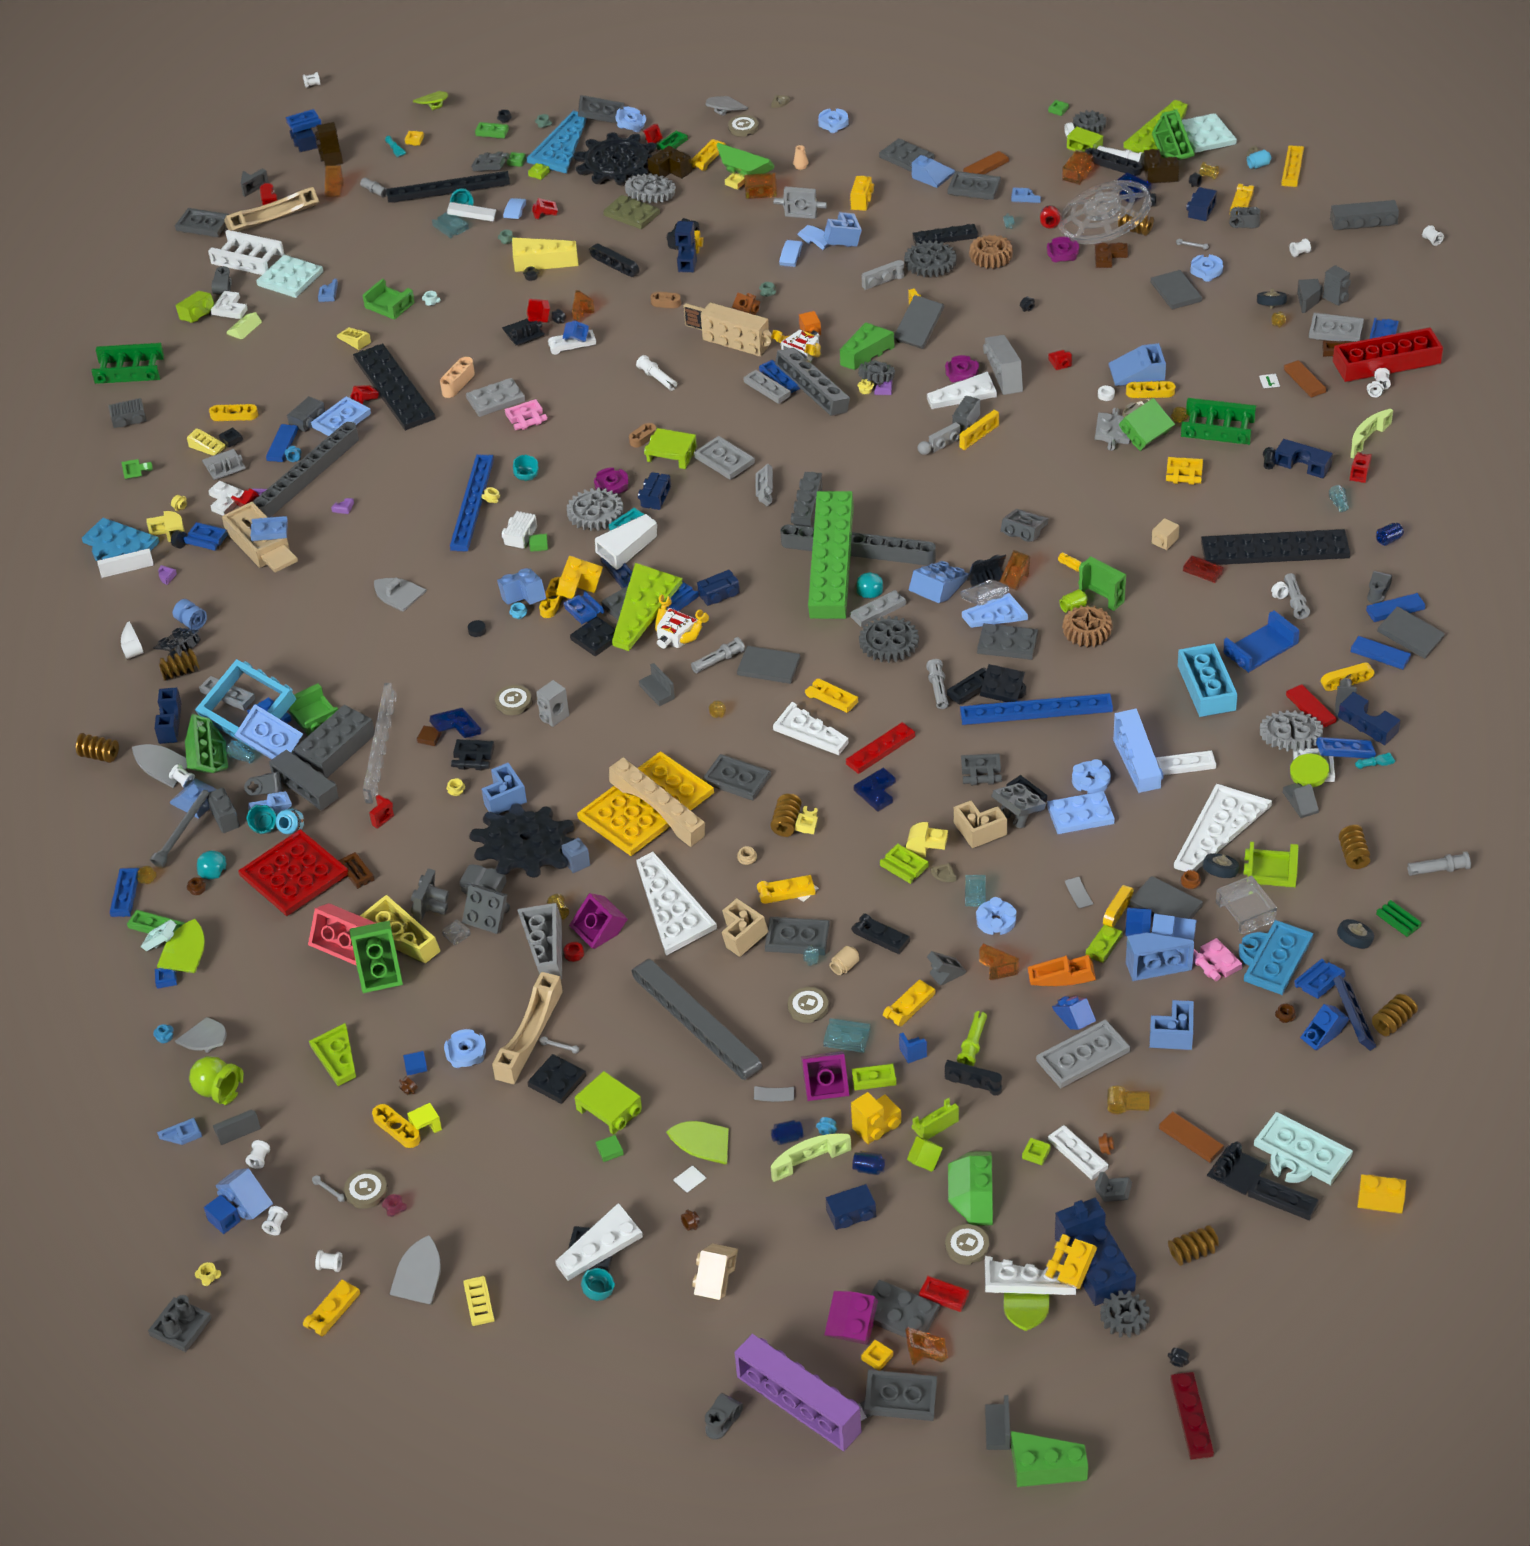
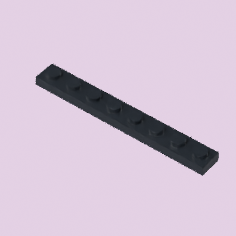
(447, 186)

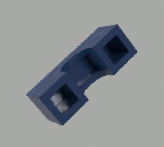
(687, 249)
(1291, 452)
(168, 721)
(1380, 728)

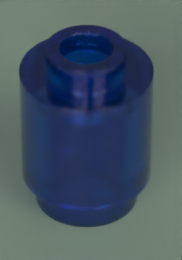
(1389, 533)
(787, 1132)
(868, 1162)

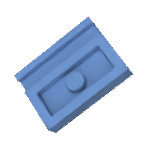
(269, 528)

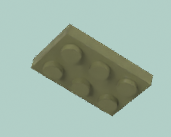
(631, 212)

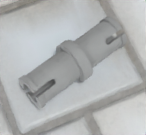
(373, 187)

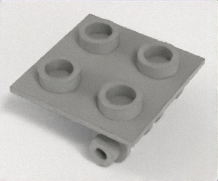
(224, 464)

